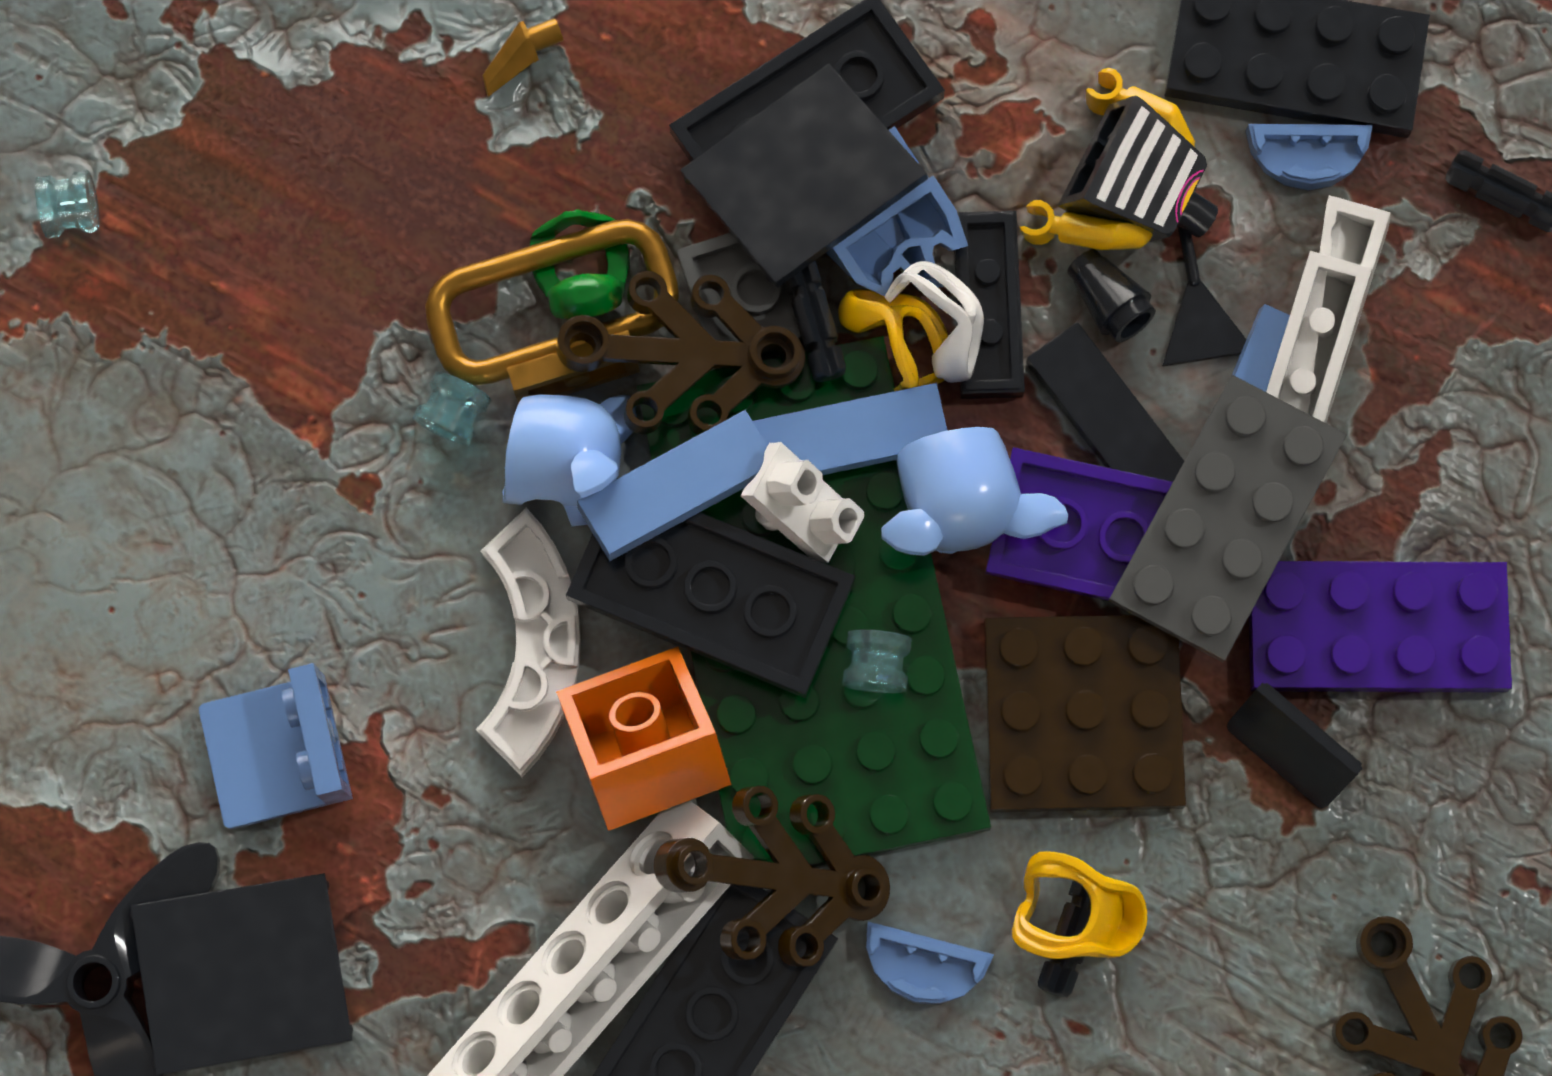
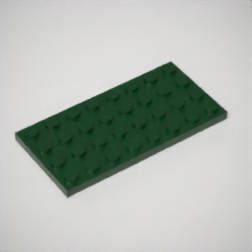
(886, 761)

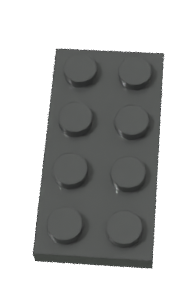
(1227, 518)

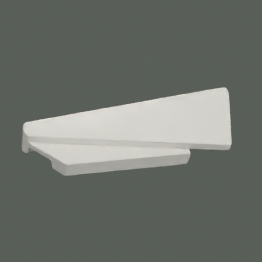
(1328, 307)

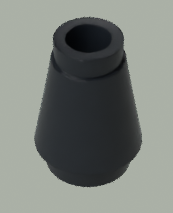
(1111, 296)

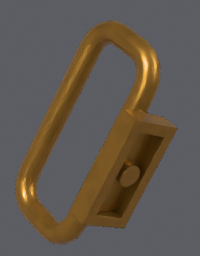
(537, 366)

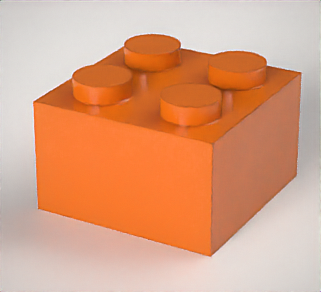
(644, 738)

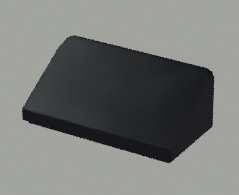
(1294, 746)

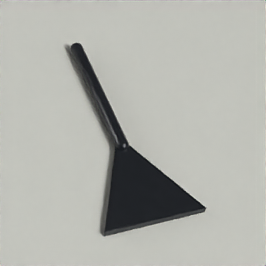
(1202, 324)

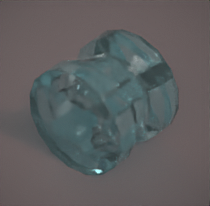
(67, 204)
(452, 408)
(877, 661)

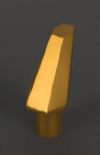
(520, 52)

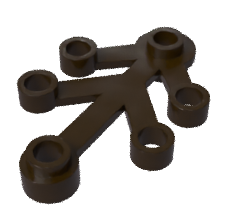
(691, 351)
(787, 877)
(1435, 1046)

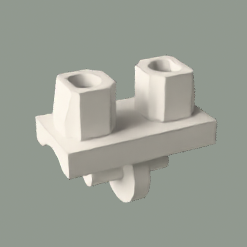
(800, 504)

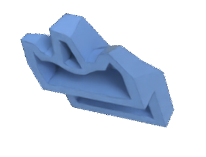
(901, 236)

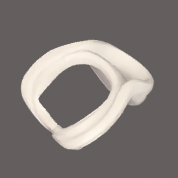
(958, 353)

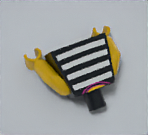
(1132, 177)

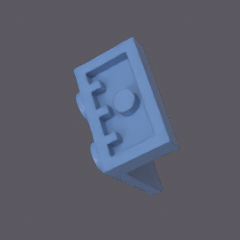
(275, 750)

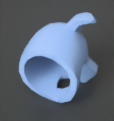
(564, 449)
(964, 495)

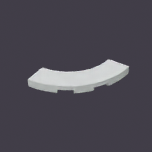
(546, 642)

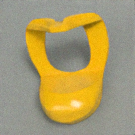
(866, 310)
(1115, 917)

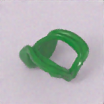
(582, 293)

